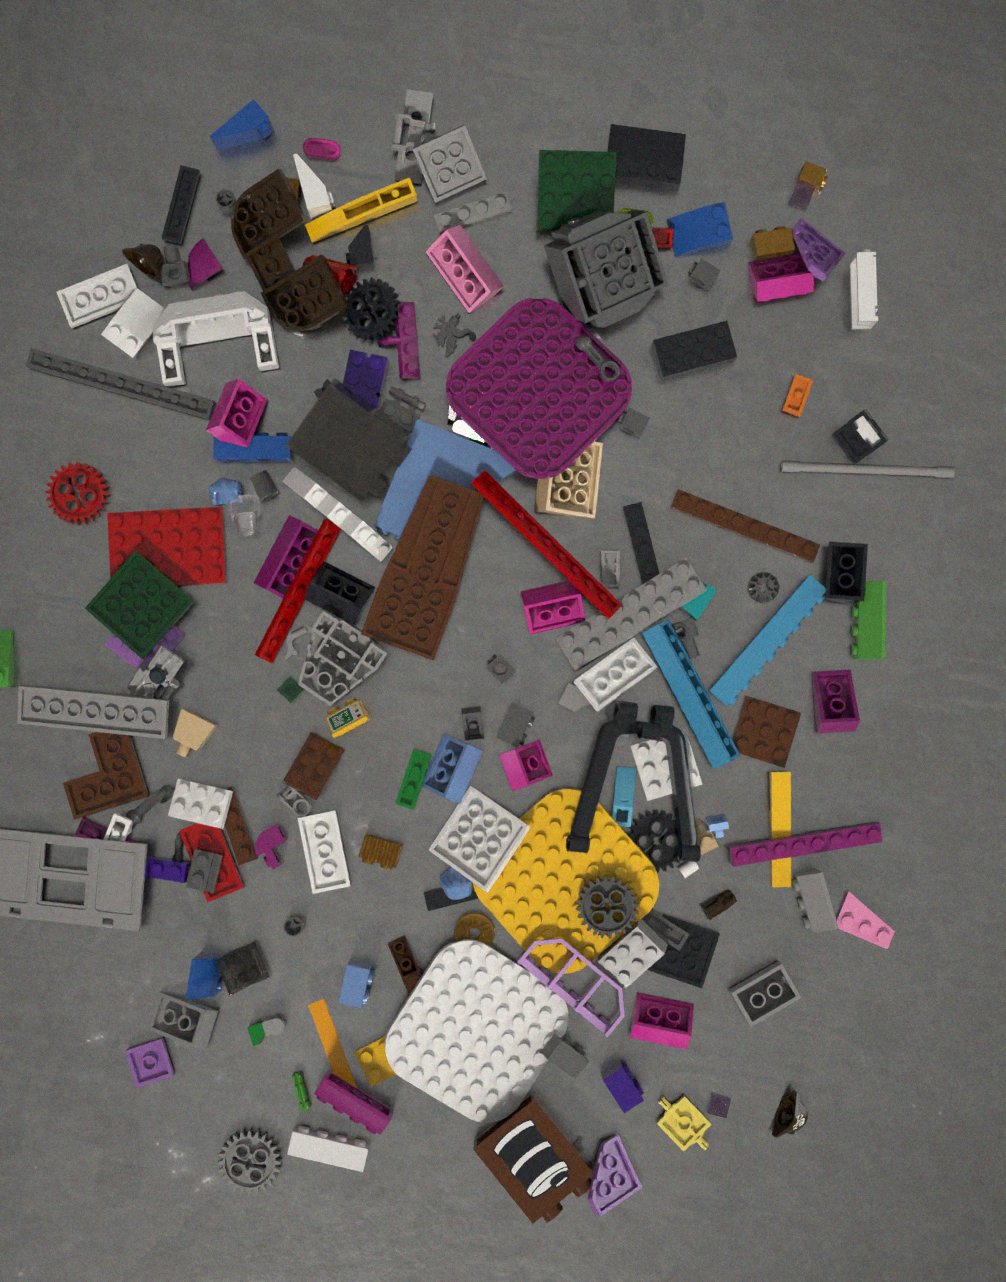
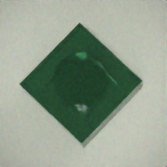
(290, 689)

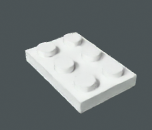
(200, 803)

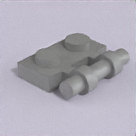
(404, 417)

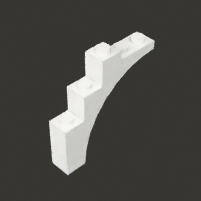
(337, 513)

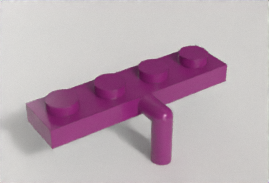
(406, 342)

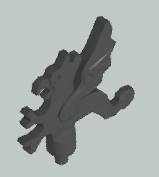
(447, 329)

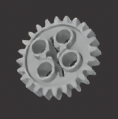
(245, 1179)

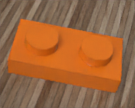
(797, 395)

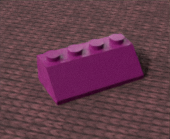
(285, 556)
(354, 1103)

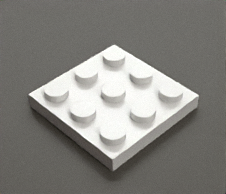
(654, 769)

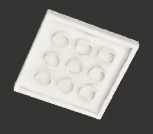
(479, 838)

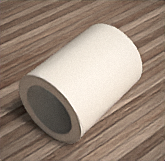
(688, 868)

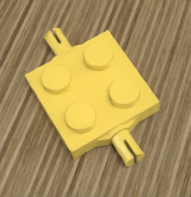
(683, 1123)

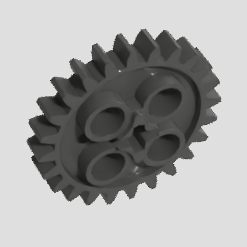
(605, 889)

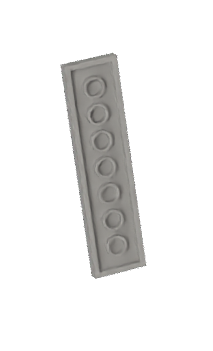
(638, 611)
(93, 711)

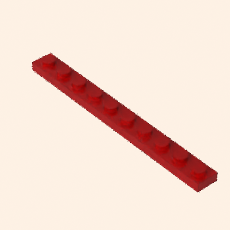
(546, 544)

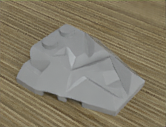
(338, 658)

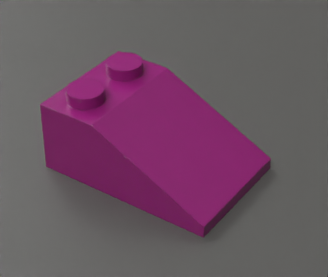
(835, 701)

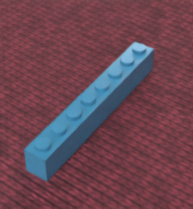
(767, 640)
(691, 694)

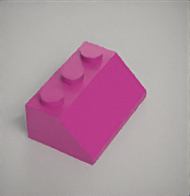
(780, 277)
(236, 413)
(552, 606)
(662, 1021)

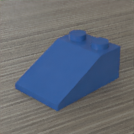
(244, 127)
(700, 229)
(204, 976)

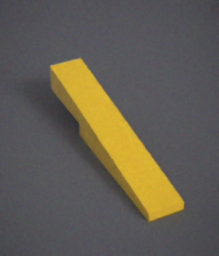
(780, 824)

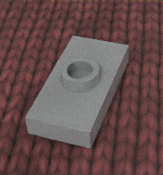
(610, 568)

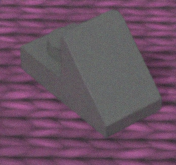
(472, 723)

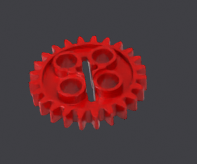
(91, 484)

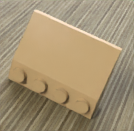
(573, 490)

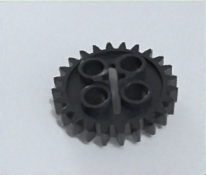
(385, 300)
(644, 828)

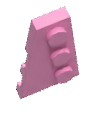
(862, 922)

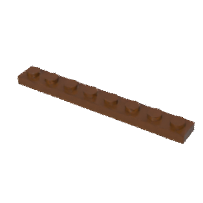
(745, 526)

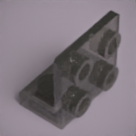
(242, 968)

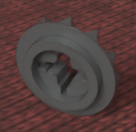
(755, 590)

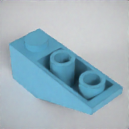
(623, 796)

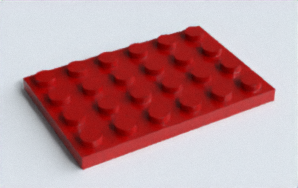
(178, 542)

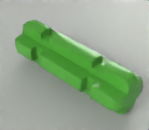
(301, 1091)

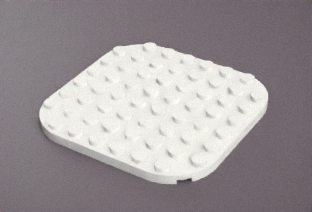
(475, 1031)

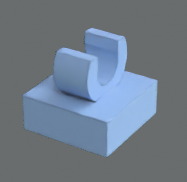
(717, 824)

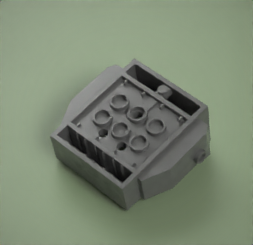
(597, 242)

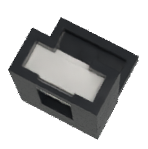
(861, 435)

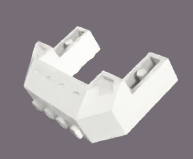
(209, 321)

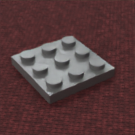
(449, 163)

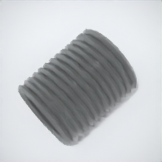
(263, 485)

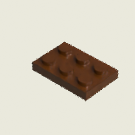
(313, 766)

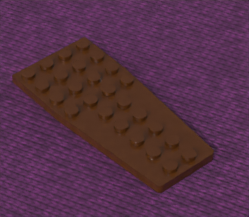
(425, 569)

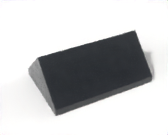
(846, 572)

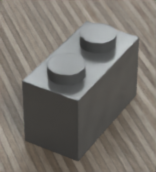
(515, 725)
(565, 1056)

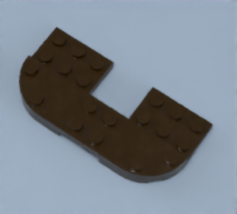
(294, 298)

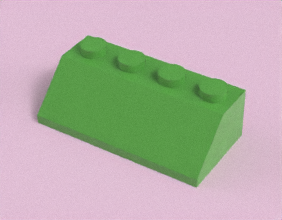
(870, 623)

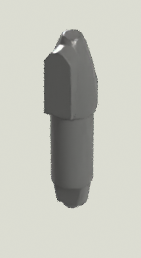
(178, 856)

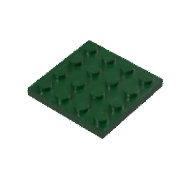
(573, 185)
(139, 604)

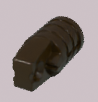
(718, 904)

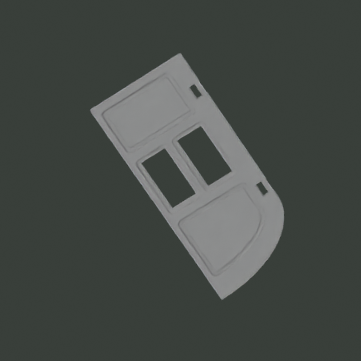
(112, 880)

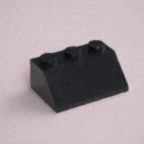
(339, 593)

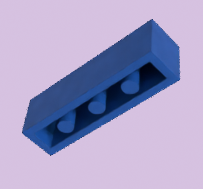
(260, 449)

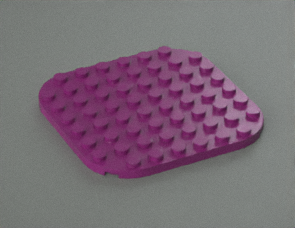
(535, 390)

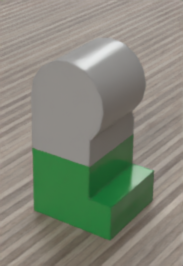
(273, 1025)

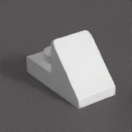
(119, 828)

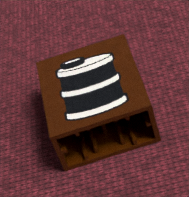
(535, 1160)

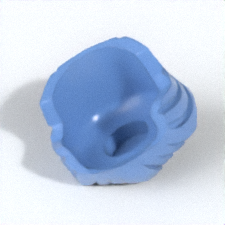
(224, 490)
(455, 884)

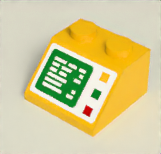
(346, 718)

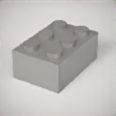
(632, 954)
(764, 993)

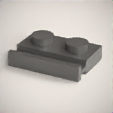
(204, 871)

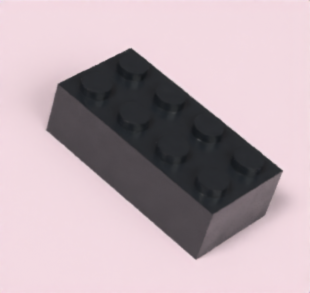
(694, 350)

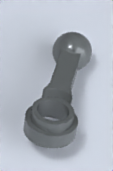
(584, 343)
(161, 796)

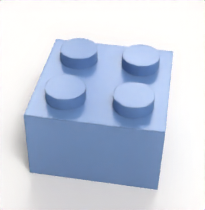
(355, 984)

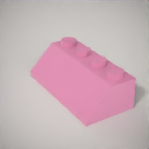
(464, 268)

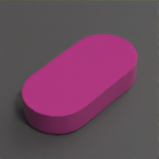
(322, 149)

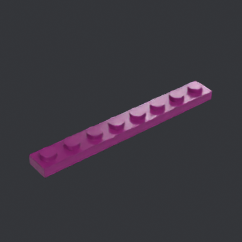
(805, 844)

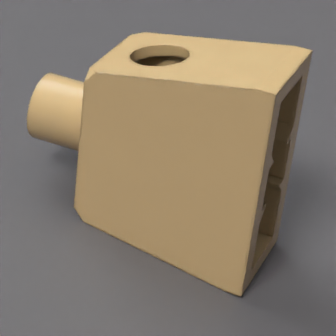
(191, 732)

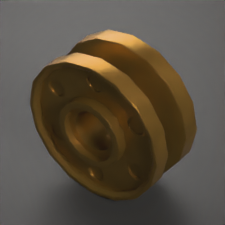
(478, 921)

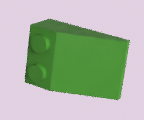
(6, 659)

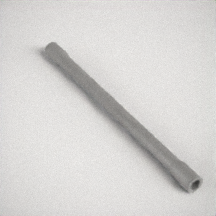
(937, 471)

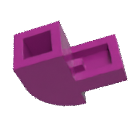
(266, 842)

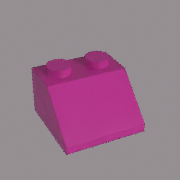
(526, 765)

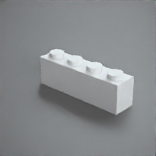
(328, 1149)

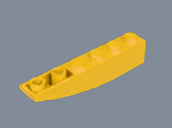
(362, 210)

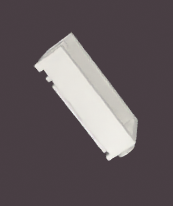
(863, 289)

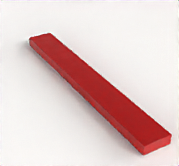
(297, 590)

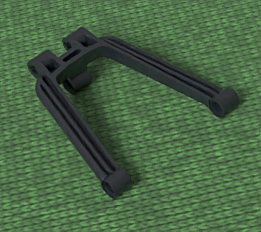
(658, 728)

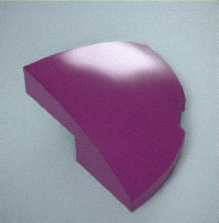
(201, 264)

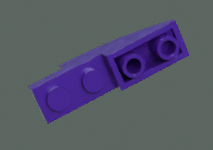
(166, 869)

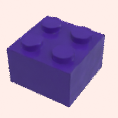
(622, 1087)

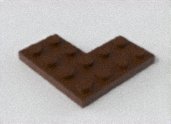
(115, 783)

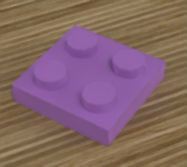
(149, 1062)

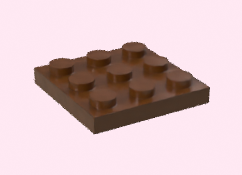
(765, 731)

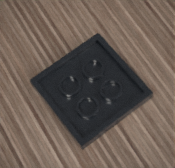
(693, 959)

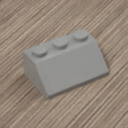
(815, 901)

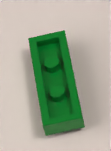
(413, 779)

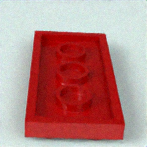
(212, 840)

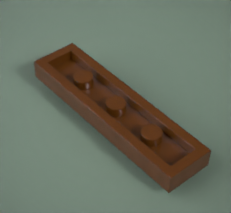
(238, 832)

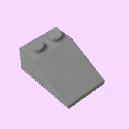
(183, 1020)

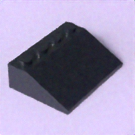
(647, 156)

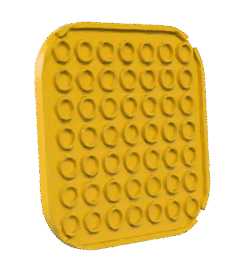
(543, 880)

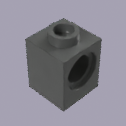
(704, 274)
(633, 422)
(502, 677)

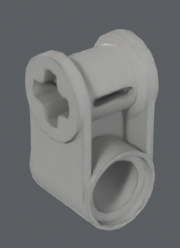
(294, 799)

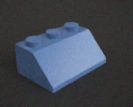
(451, 768)

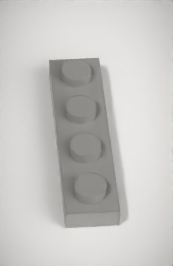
(473, 212)

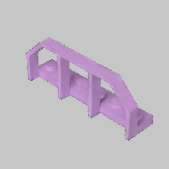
(572, 998)

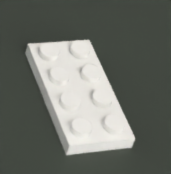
(97, 295)
(615, 674)
(324, 851)

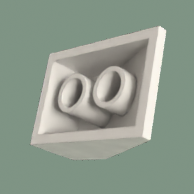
(315, 193)
(133, 323)

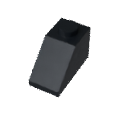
(360, 250)

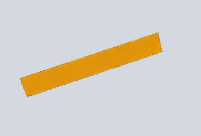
(331, 1041)

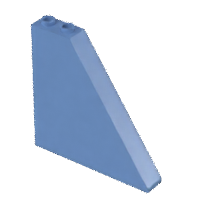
(440, 455)

